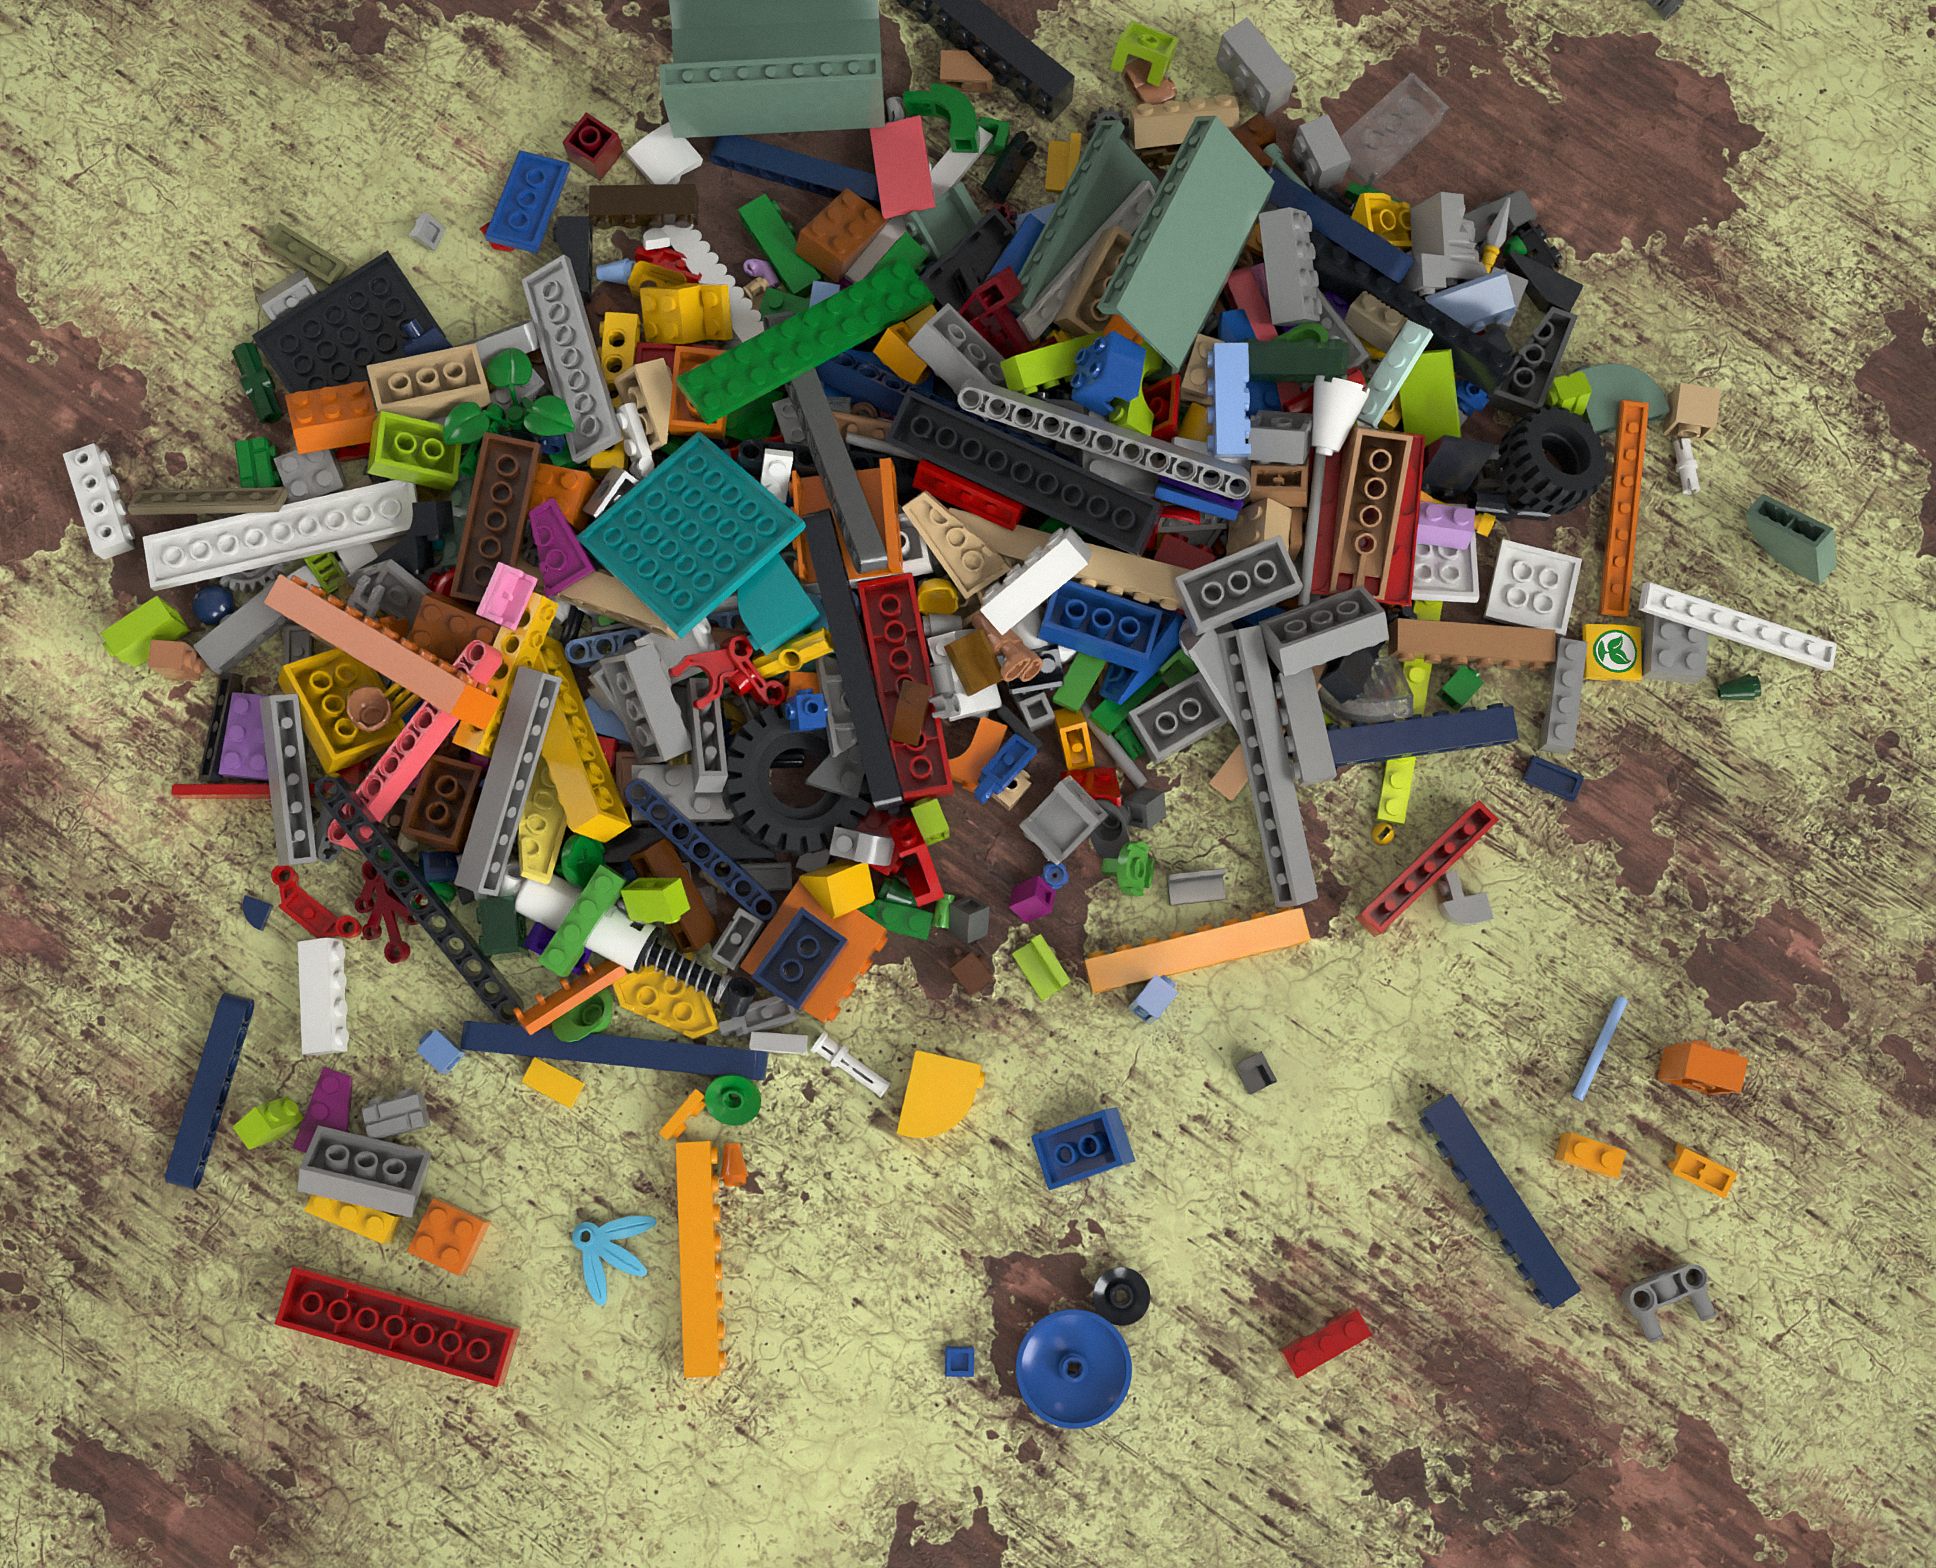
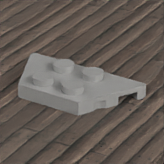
(402, 590)
(838, 720)

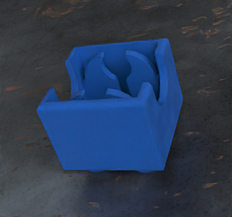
(1107, 371)

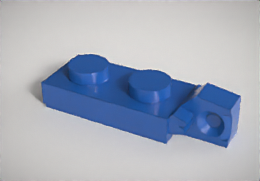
(1004, 767)

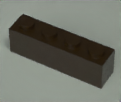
(643, 205)

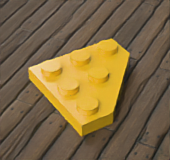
(667, 1001)

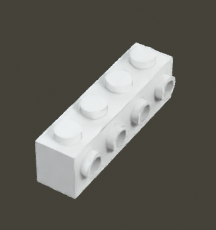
(99, 501)
(322, 996)

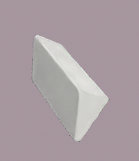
(779, 1043)

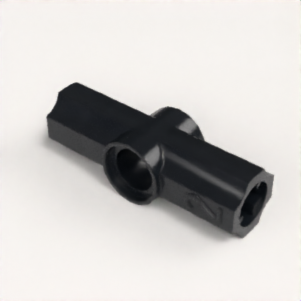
(1503, 506)

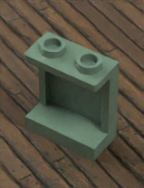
(946, 224)

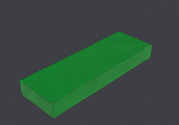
(1111, 715)

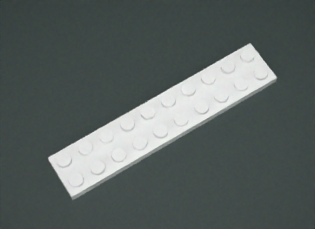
(281, 536)

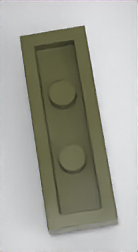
(305, 254)

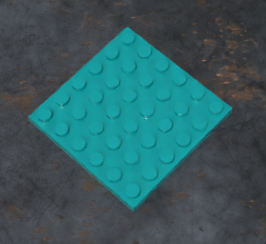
(690, 533)

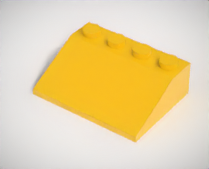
(323, 691)

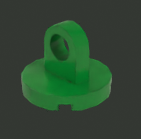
(579, 860)

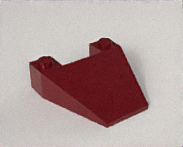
(992, 319)

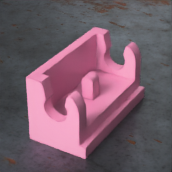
(506, 596)

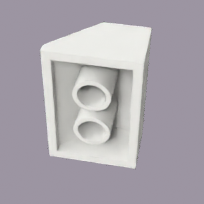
(982, 701)

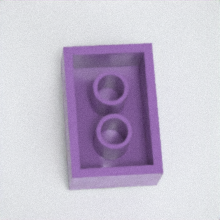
(244, 743)

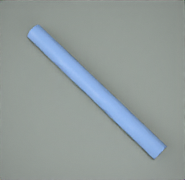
(1600, 1048)

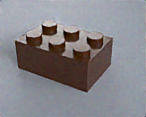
(444, 804)

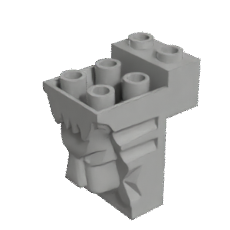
(1441, 246)

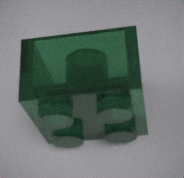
(502, 929)

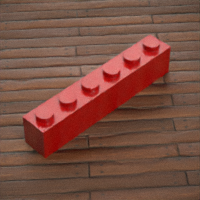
(1426, 868)

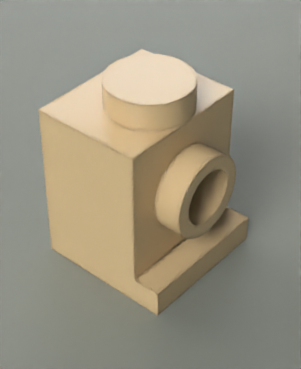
(1010, 797)

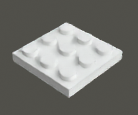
(1532, 587)

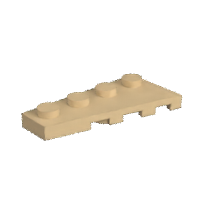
(957, 548)

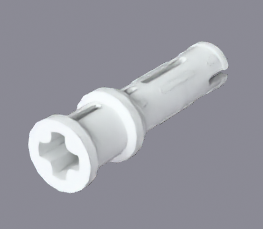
(838, 1056)

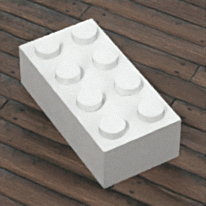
(1036, 580)

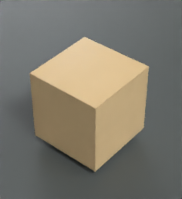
(1692, 411)

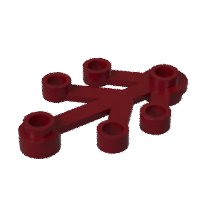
(384, 907)

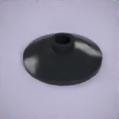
(1136, 1301)

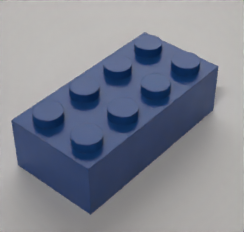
(1100, 625)

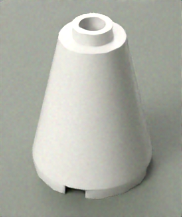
(1334, 412)

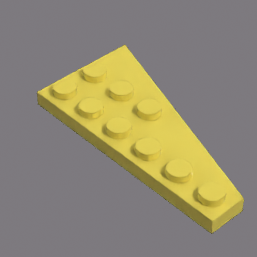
(540, 827)

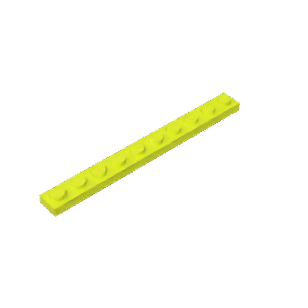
(1399, 772)

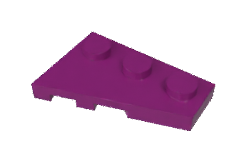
(559, 549)
(327, 1107)

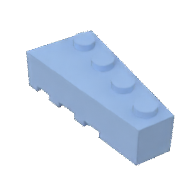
(1229, 401)

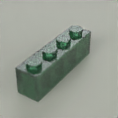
(1297, 361)

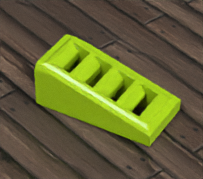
(332, 587)

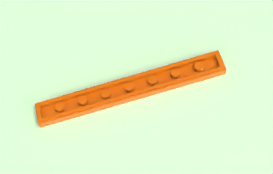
(1623, 509)

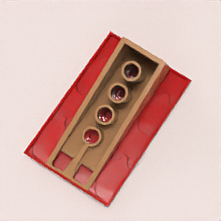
(1369, 515)

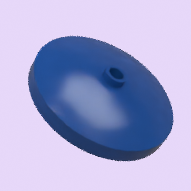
(1081, 1396)

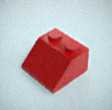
(1164, 402)

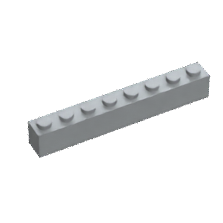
(508, 781)

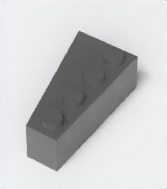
(1535, 365)

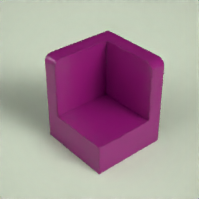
(1032, 899)

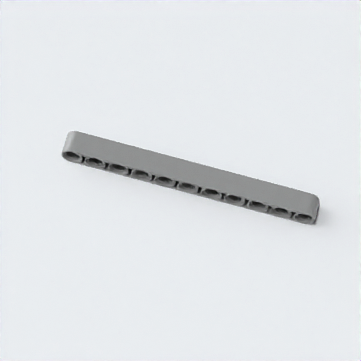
(1094, 428)

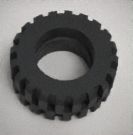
(1571, 444)

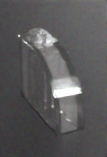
(1384, 698)

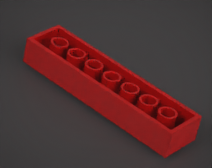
(900, 654)
(398, 1325)

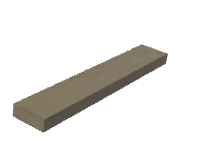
(208, 501)

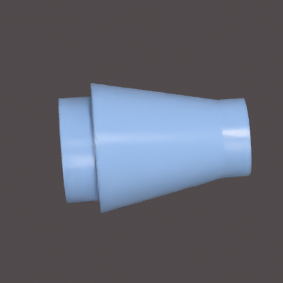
(615, 271)

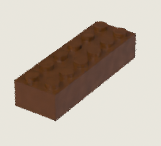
(495, 513)

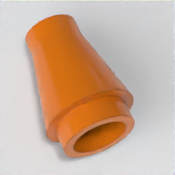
(733, 1166)

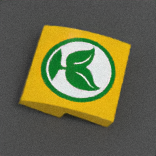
(1612, 652)

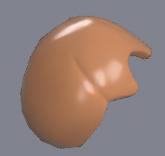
(369, 708)

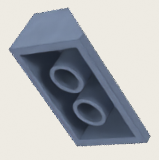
(1477, 301)

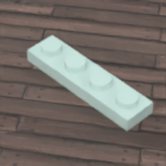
(1393, 371)

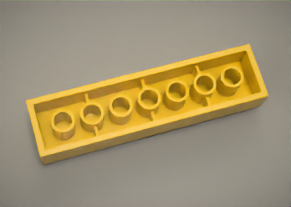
(577, 757)

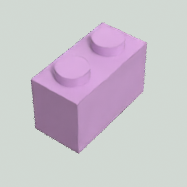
(1445, 525)

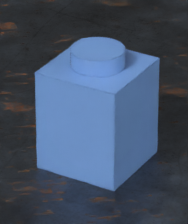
(440, 1051)

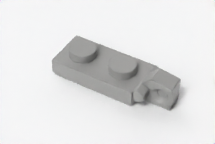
(759, 1018)

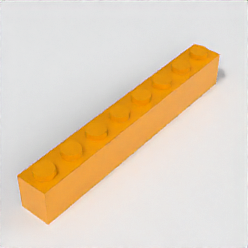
(1196, 950)
(699, 1260)

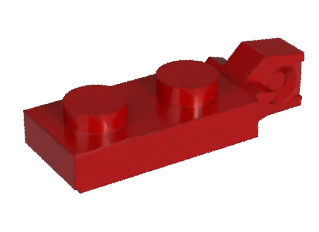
(667, 259)

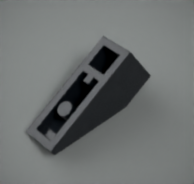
(575, 241)
(1545, 285)

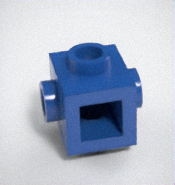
(1470, 397)
(806, 711)

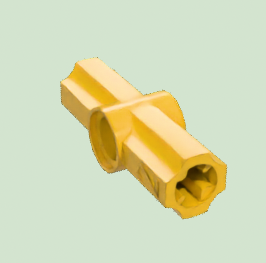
(806, 647)

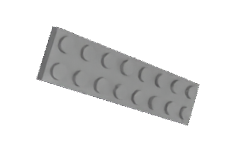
(572, 357)

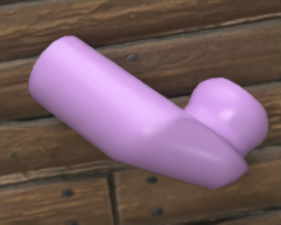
(763, 269)

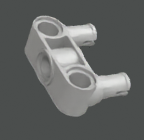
(1666, 1288)

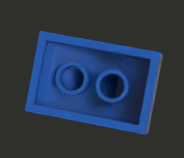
(1083, 1148)

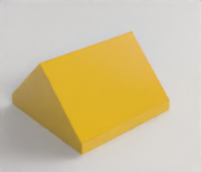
(840, 886)

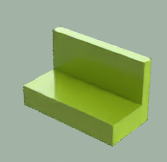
(1041, 967)

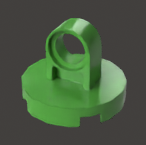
(1131, 868)

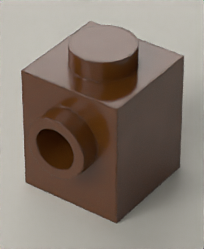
(971, 972)

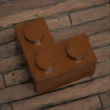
(1255, 137)

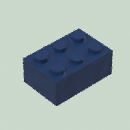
(800, 959)

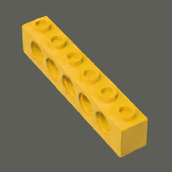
(616, 327)
(517, 649)

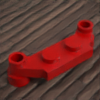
(308, 910)

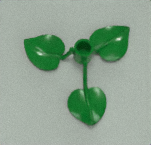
(509, 368)

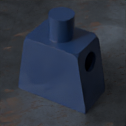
(422, 340)

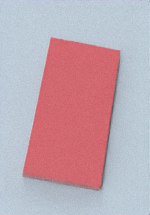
(902, 167)

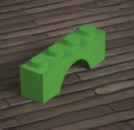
(571, 937)

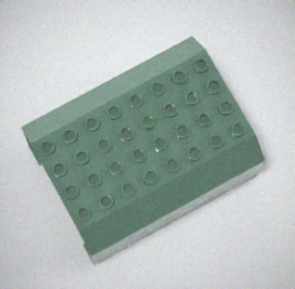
(773, 67)
(1178, 250)

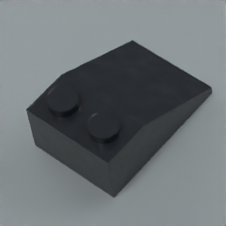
(1452, 465)

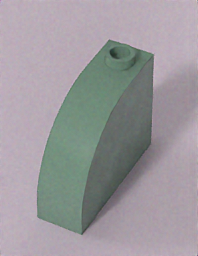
(1615, 383)
(1793, 538)

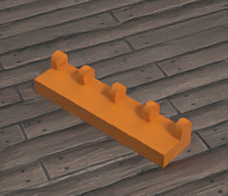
(569, 995)

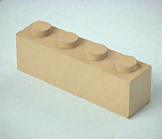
(1172, 120)

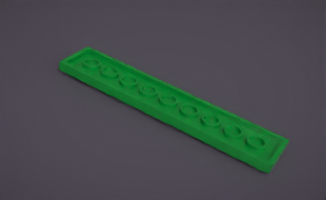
(804, 341)

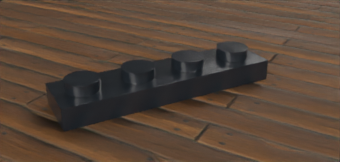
(216, 733)

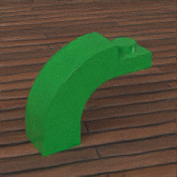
(951, 106)

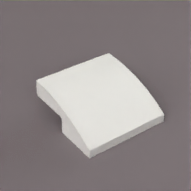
(663, 157)

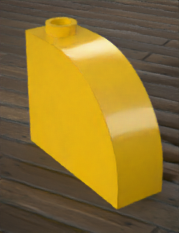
(938, 1094)

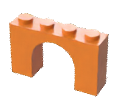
(983, 748)

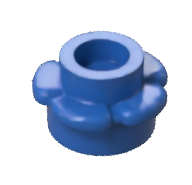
(1060, 870)

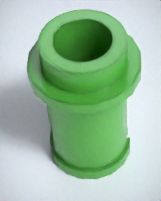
(942, 911)

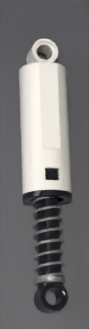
(622, 940)

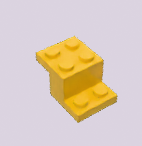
(686, 313)

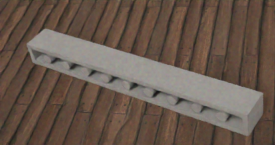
(1268, 766)

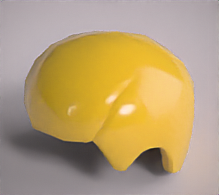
(937, 596)

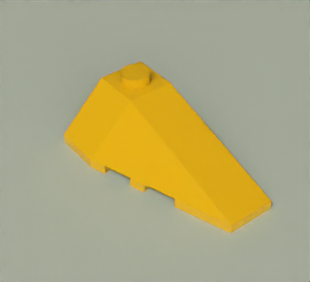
(1385, 218)

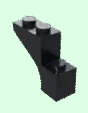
(415, 549)

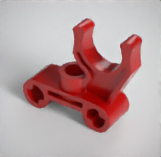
(737, 670)

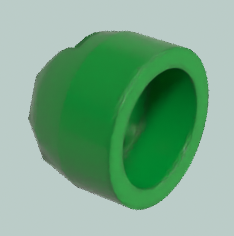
(1515, 244)

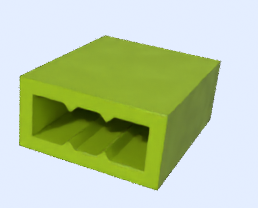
(132, 634)

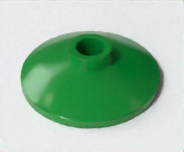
(732, 1109)

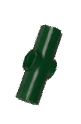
(257, 383)

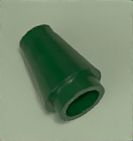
(1740, 688)
(896, 892)

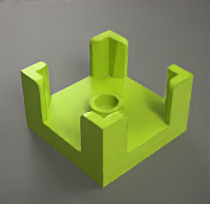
(1148, 45)

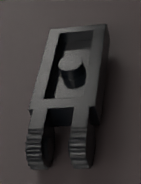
(1009, 167)

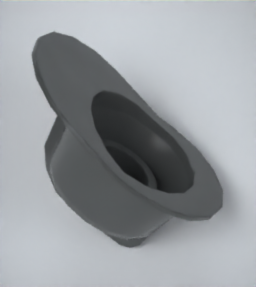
(1112, 831)

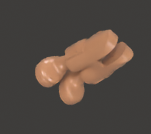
(1019, 661)

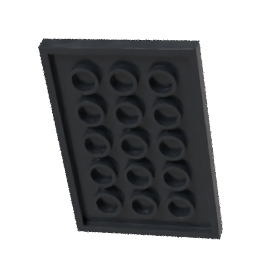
(345, 328)

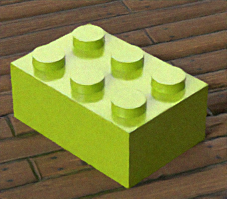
(412, 452)

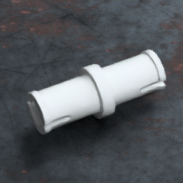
(1686, 466)

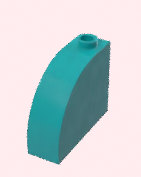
(774, 606)

